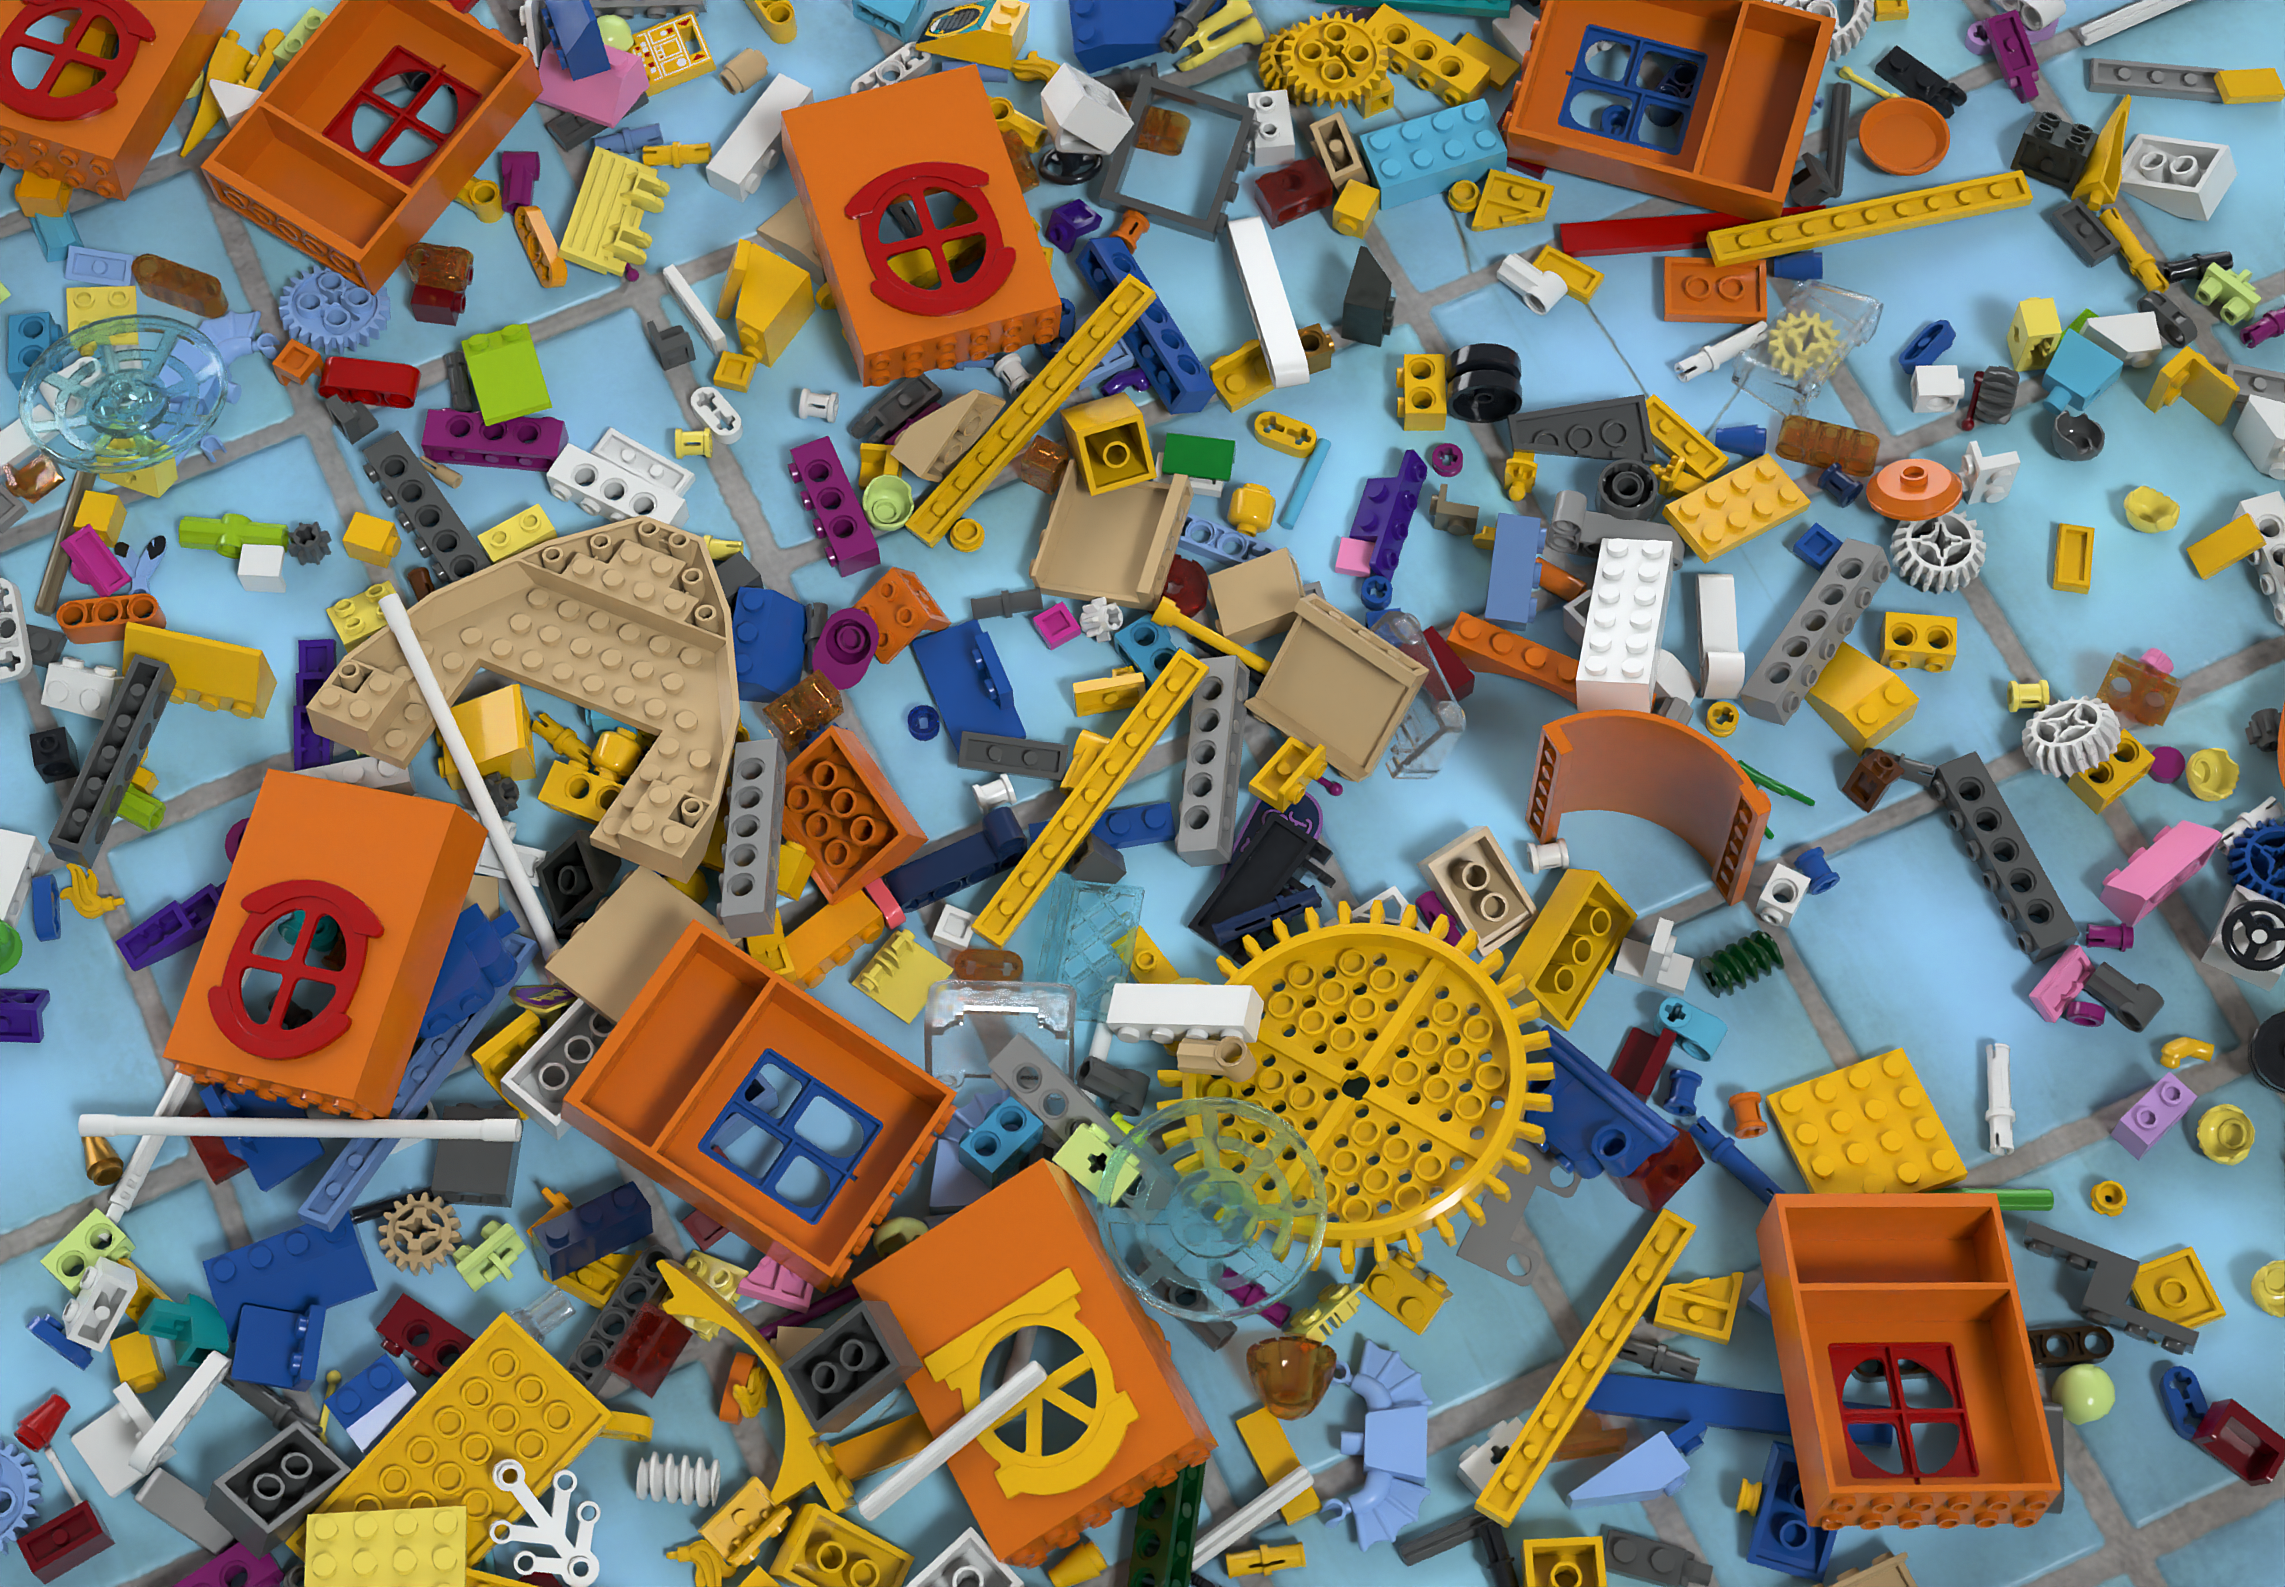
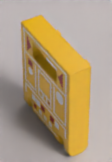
(666, 54)

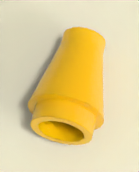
(1079, 1565)

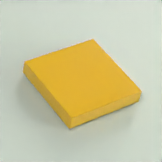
(2177, 1290)

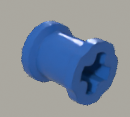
(1816, 868)
(1682, 1092)

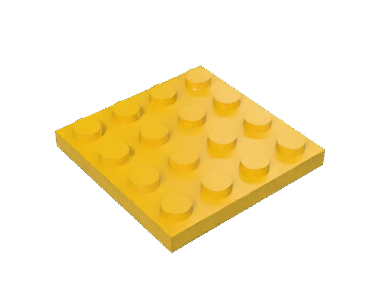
(1866, 1130)

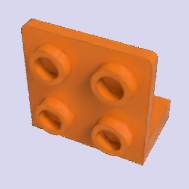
(901, 611)

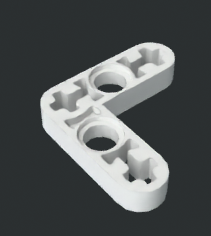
(896, 62)
(18, 643)

